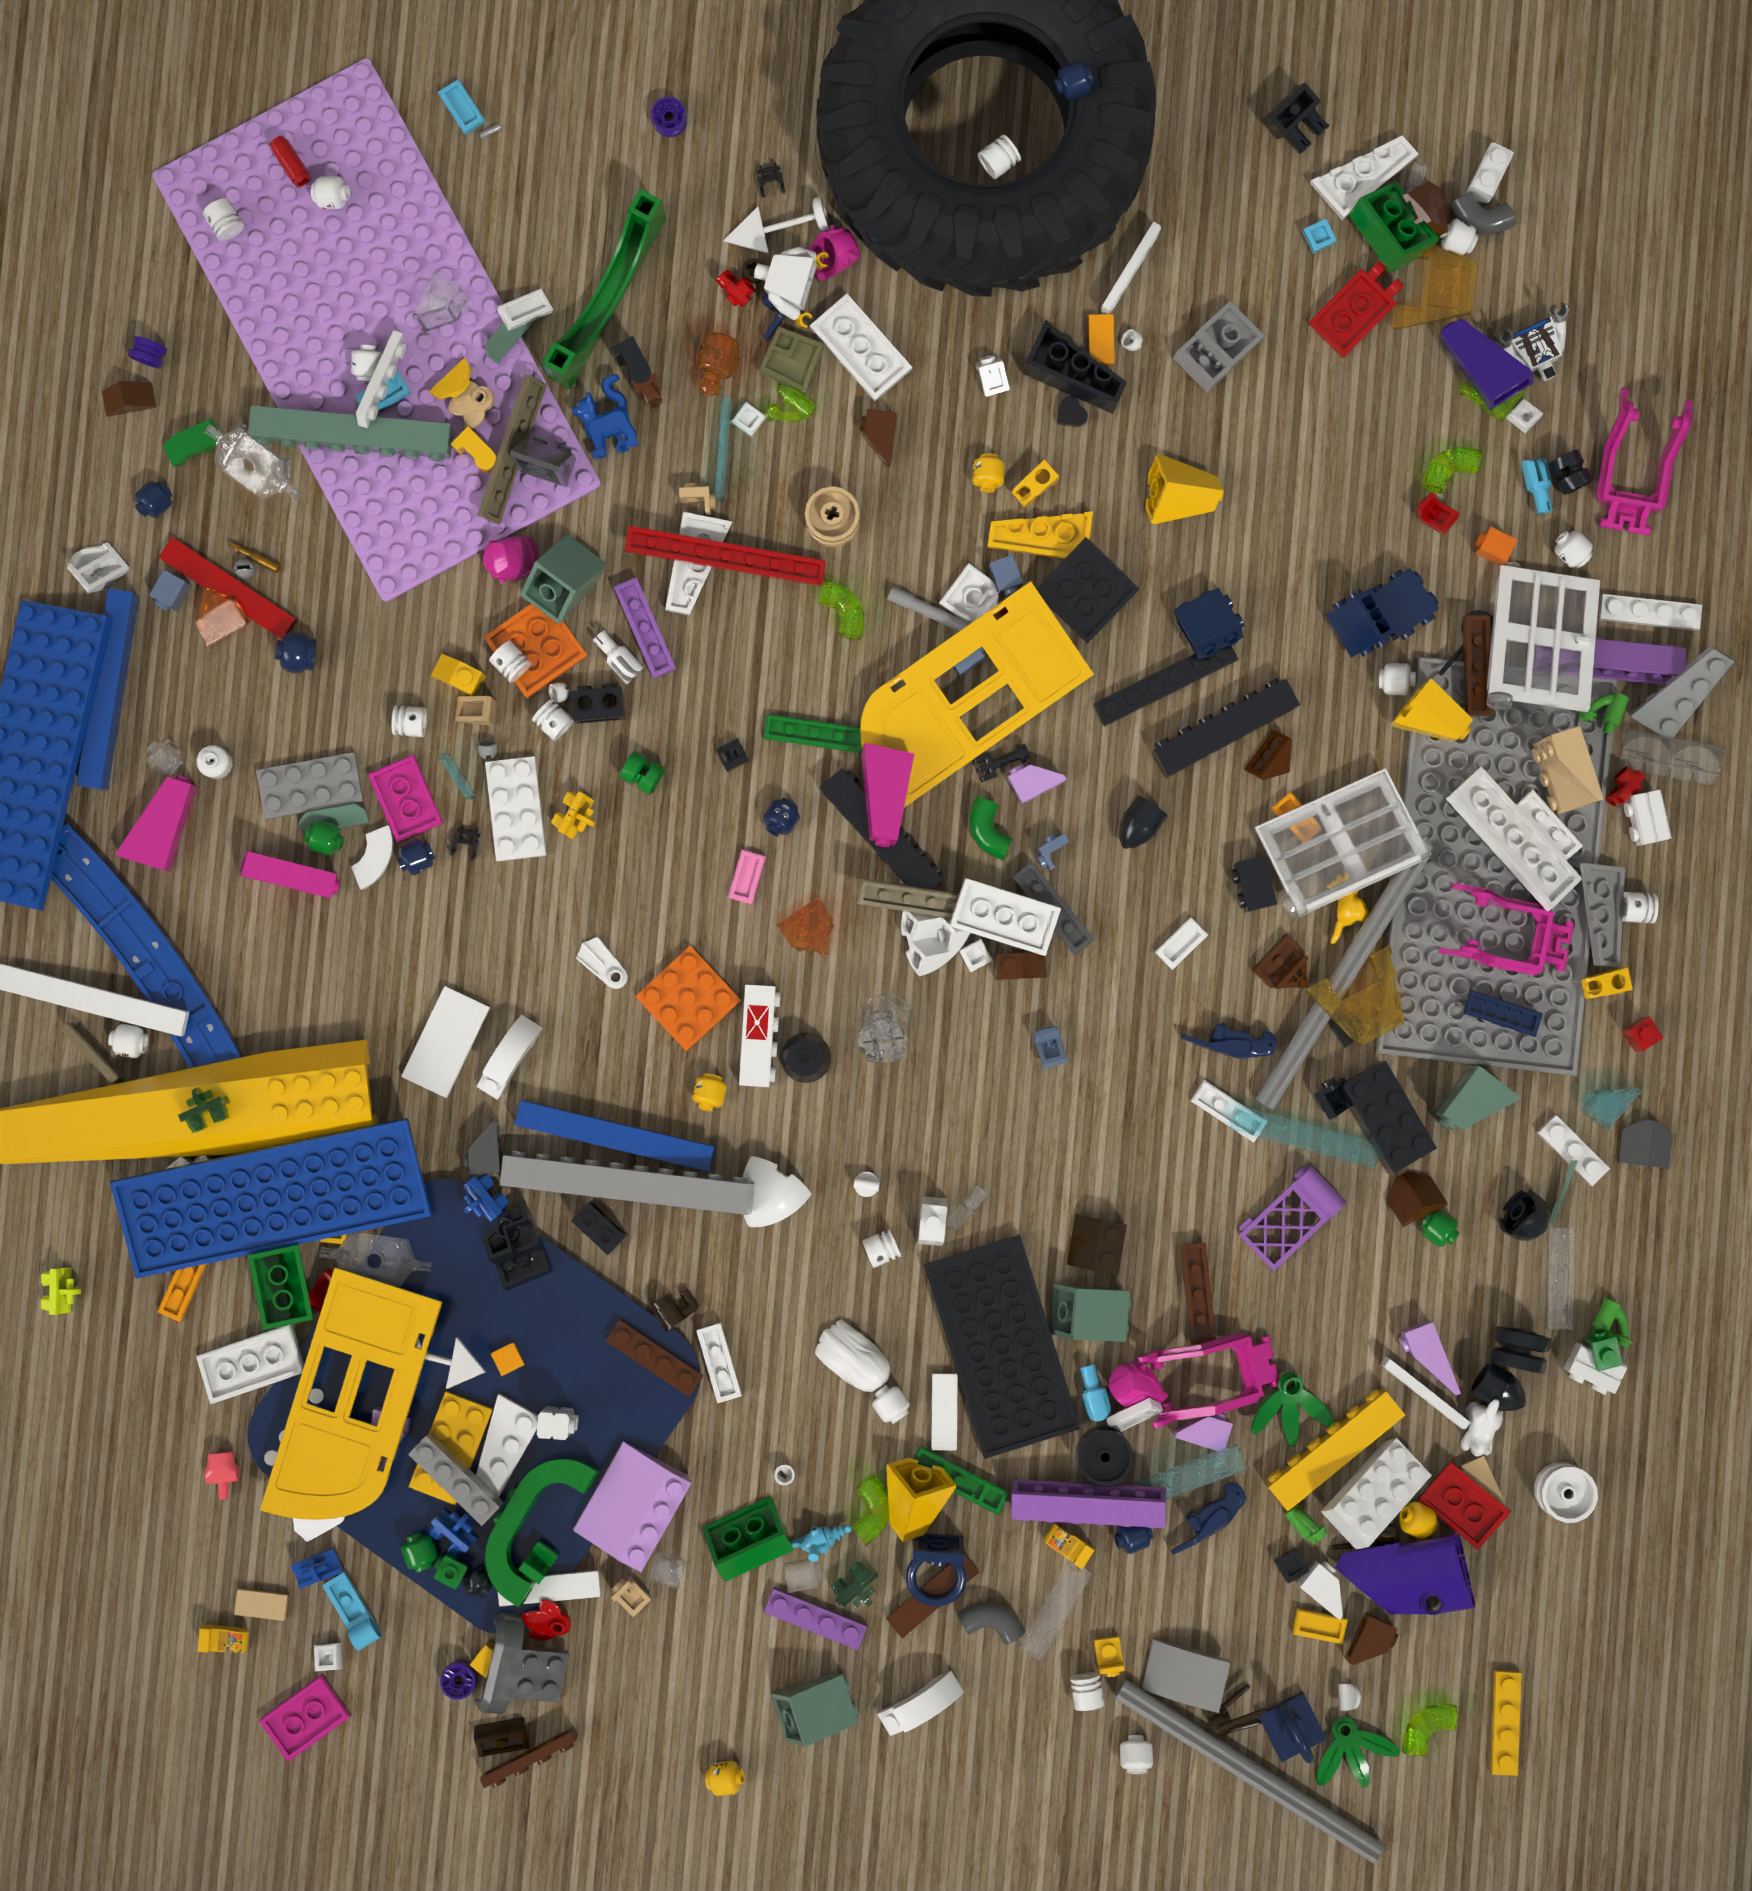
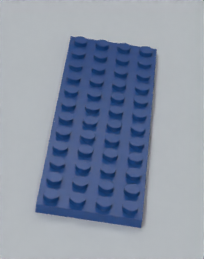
(42, 730)
(271, 1198)

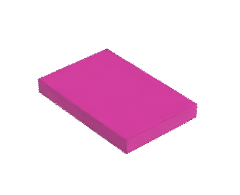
(405, 798)
(305, 1717)

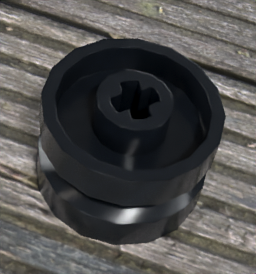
(1520, 1348)
(1118, 1462)

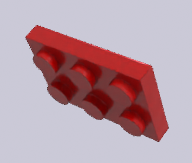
(1464, 1505)

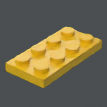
(460, 1428)

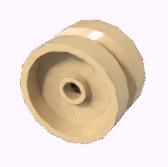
(832, 502)

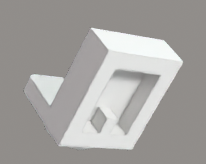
(992, 375)

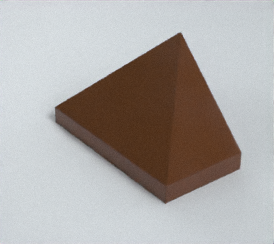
(1272, 757)

